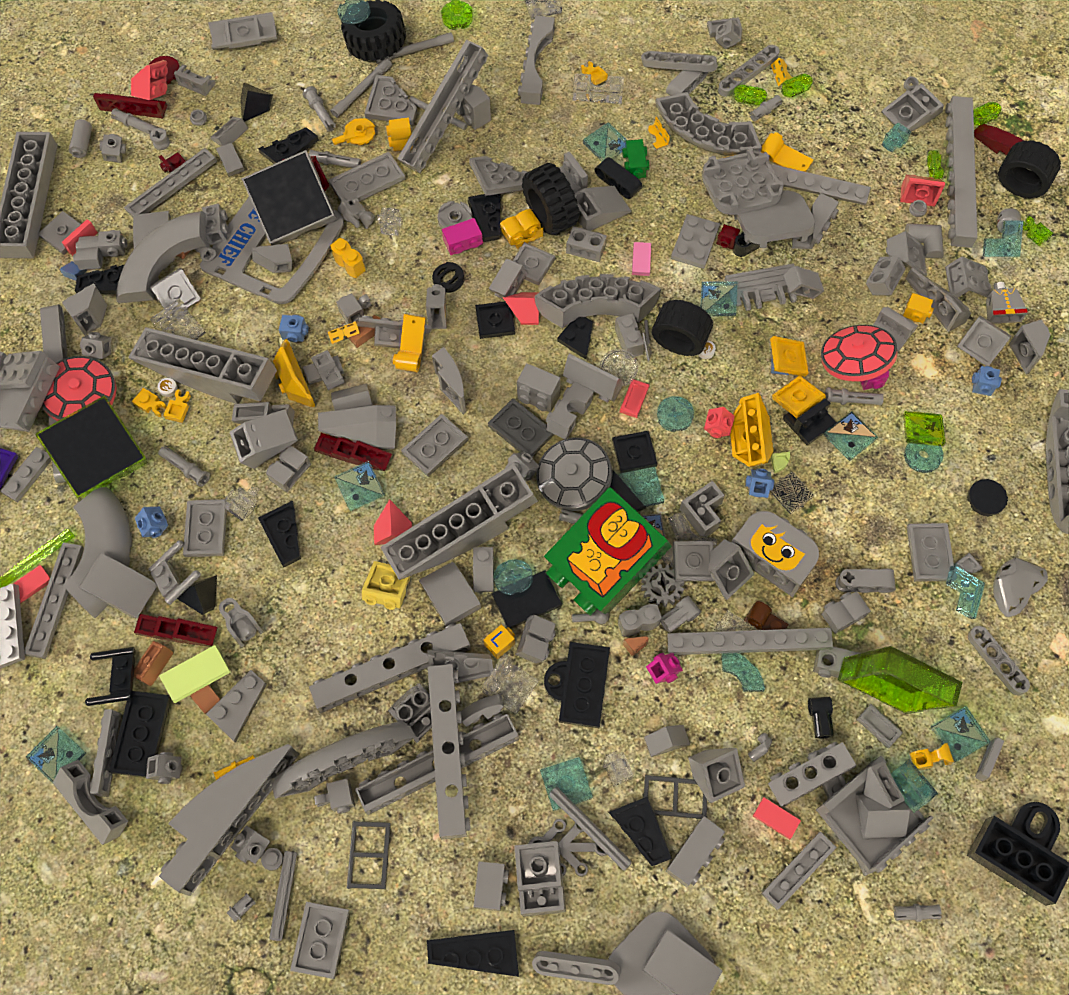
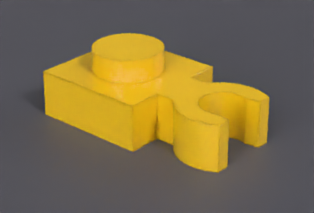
(597, 74)
(146, 401)
(177, 409)

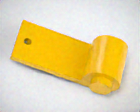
(785, 155)
(411, 344)

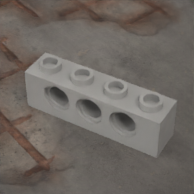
(844, 763)

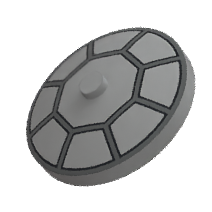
(574, 474)

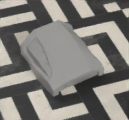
(414, 710)

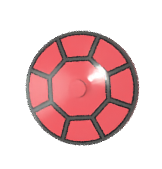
(859, 352)
(77, 385)

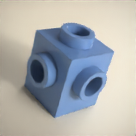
(293, 328)
(986, 380)
(759, 483)
(151, 522)

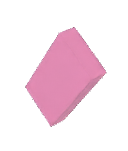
(641, 259)

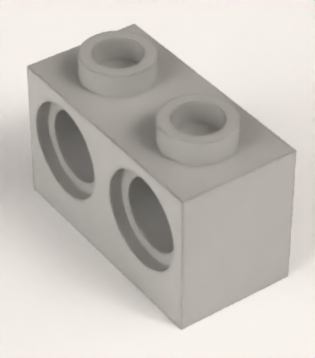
(585, 247)
(885, 275)
(835, 657)

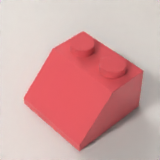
(921, 188)

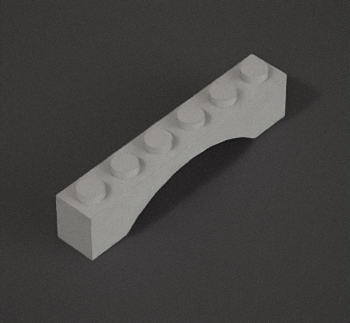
(542, 35)

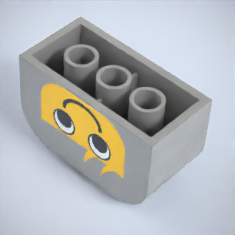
(777, 550)

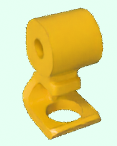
(924, 759)

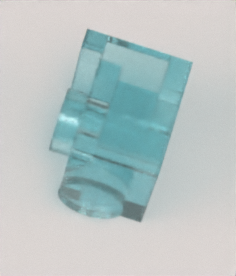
(896, 137)

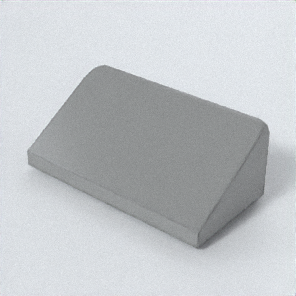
(229, 131)

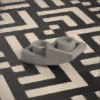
(487, 706)

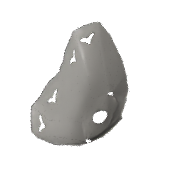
(1016, 584)

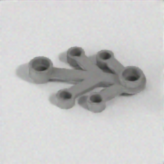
(567, 847)

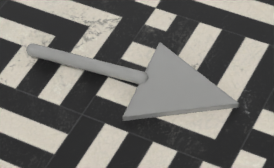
(646, 340)

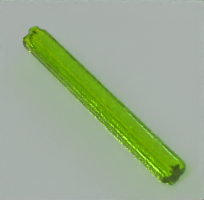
(34, 558)

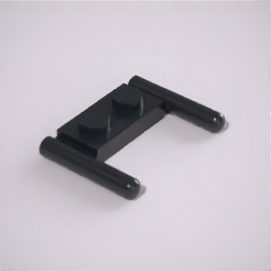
(121, 675)

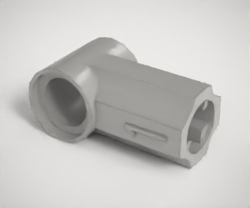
(684, 611)

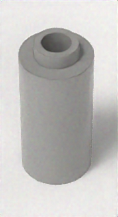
(80, 138)

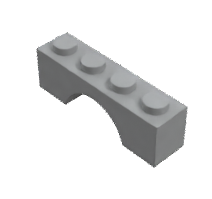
(74, 785)

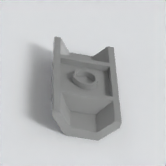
(243, 31)

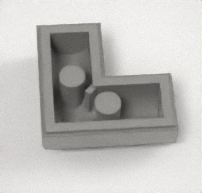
(930, 236)

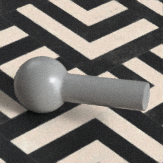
(597, 616)

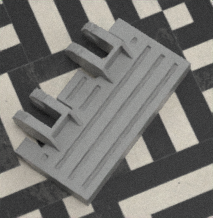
(762, 286)

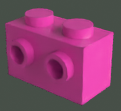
(462, 236)

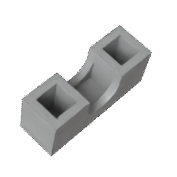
(576, 399)

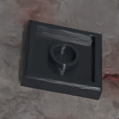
(494, 320)
(634, 451)

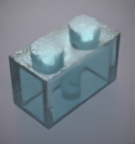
(913, 785)

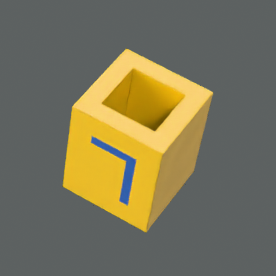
(500, 641)

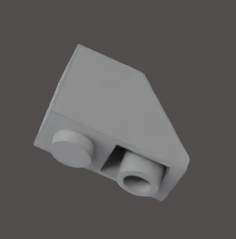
(273, 258)

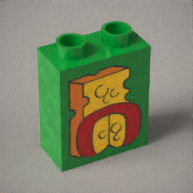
(606, 553)

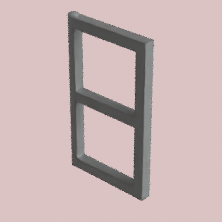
(675, 796)
(355, 824)

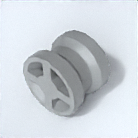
(159, 139)

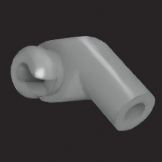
(762, 749)

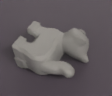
(354, 212)

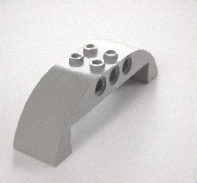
(1058, 460)

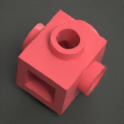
(719, 422)

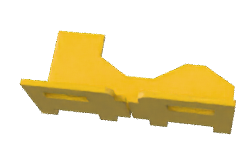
(779, 73)
(660, 142)
(539, 233)
(345, 332)

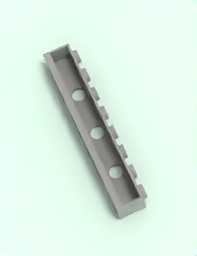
(448, 95)
(373, 675)
(448, 766)
(420, 773)

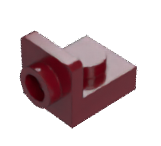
(171, 163)
(727, 236)

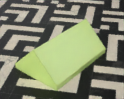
(195, 673)

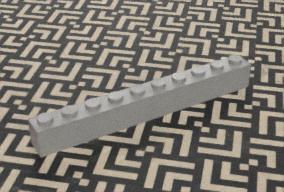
(961, 172)

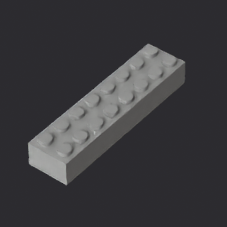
(25, 193)

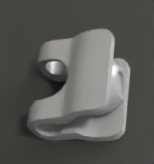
(239, 622)

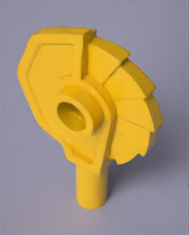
(357, 131)

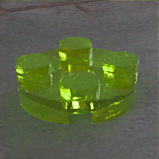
(457, 7)

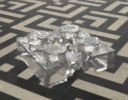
(543, 8)

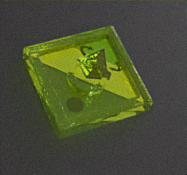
(924, 428)

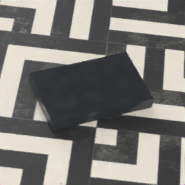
(535, 600)

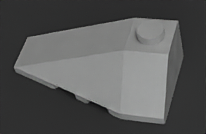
(946, 306)
(368, 424)

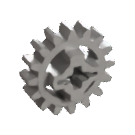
(654, 587)

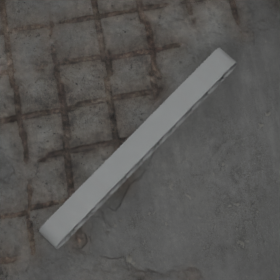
(55, 347)

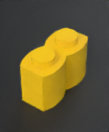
(399, 133)
(520, 226)
(347, 257)

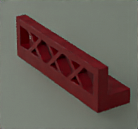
(131, 105)

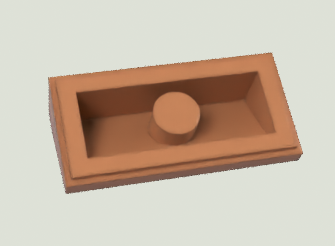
(365, 334)
(152, 663)

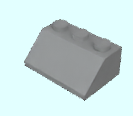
(592, 377)

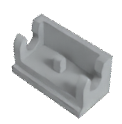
(193, 81)
(508, 279)

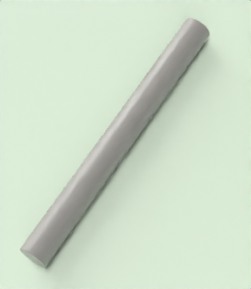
(423, 105)

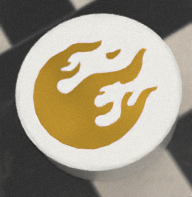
(708, 351)
(167, 387)

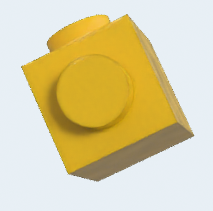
(918, 308)

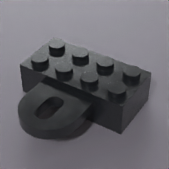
(1022, 855)

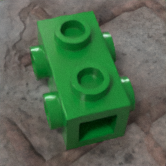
(635, 156)

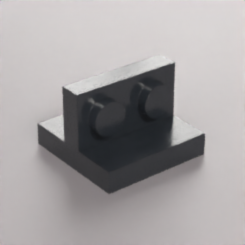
(811, 423)

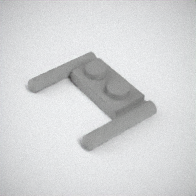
(166, 577)

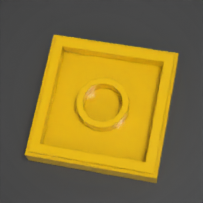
(789, 356)
(798, 396)

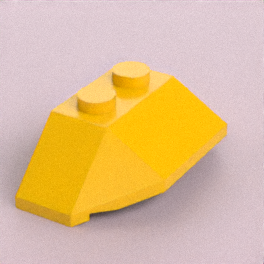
(291, 376)
(751, 432)

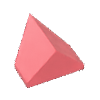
(524, 307)
(390, 524)

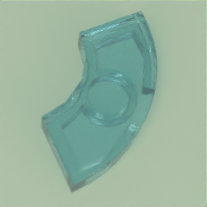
(743, 671)

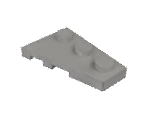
(469, 665)
(234, 708)

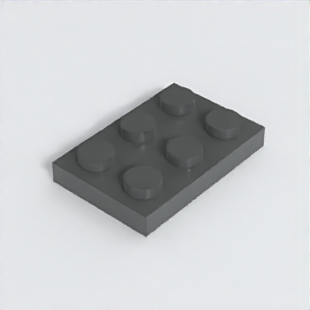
(520, 428)

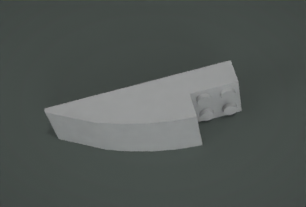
(204, 366)
(461, 524)
(219, 815)

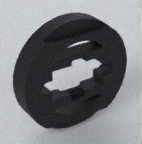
(447, 267)

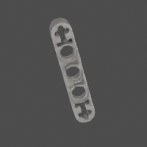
(703, 63)
(751, 64)

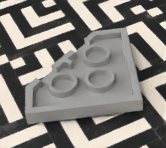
(389, 101)
(496, 177)

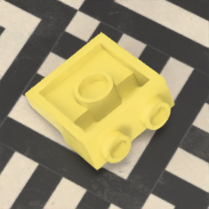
(384, 587)

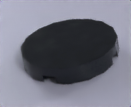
(987, 497)

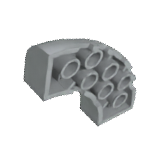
(704, 130)
(157, 252)
(596, 296)
(105, 533)
(341, 756)

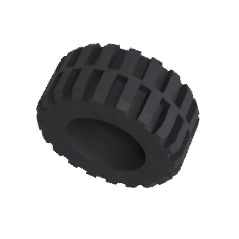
(378, 34)
(550, 198)

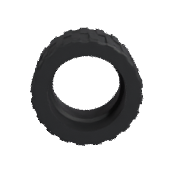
(1042, 166)
(682, 327)

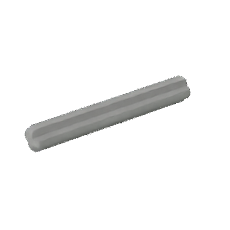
(283, 896)

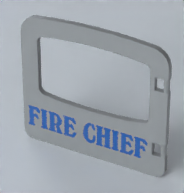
(236, 252)

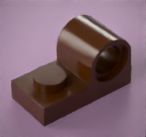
(762, 619)

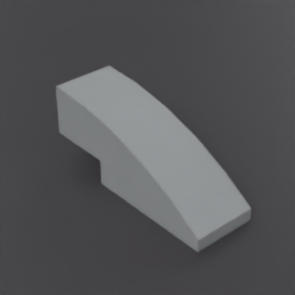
(250, 411)

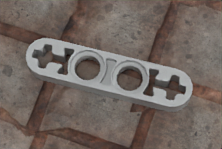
(1001, 658)

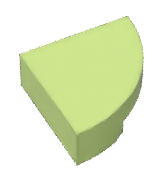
(779, 461)

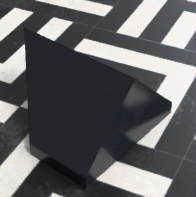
(254, 102)
(201, 595)

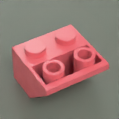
(150, 81)

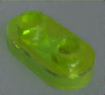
(796, 85)
(749, 94)
(986, 113)
(934, 164)

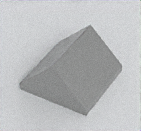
(351, 398)
(880, 821)

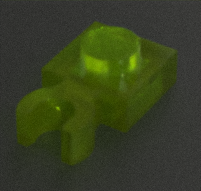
(1036, 232)

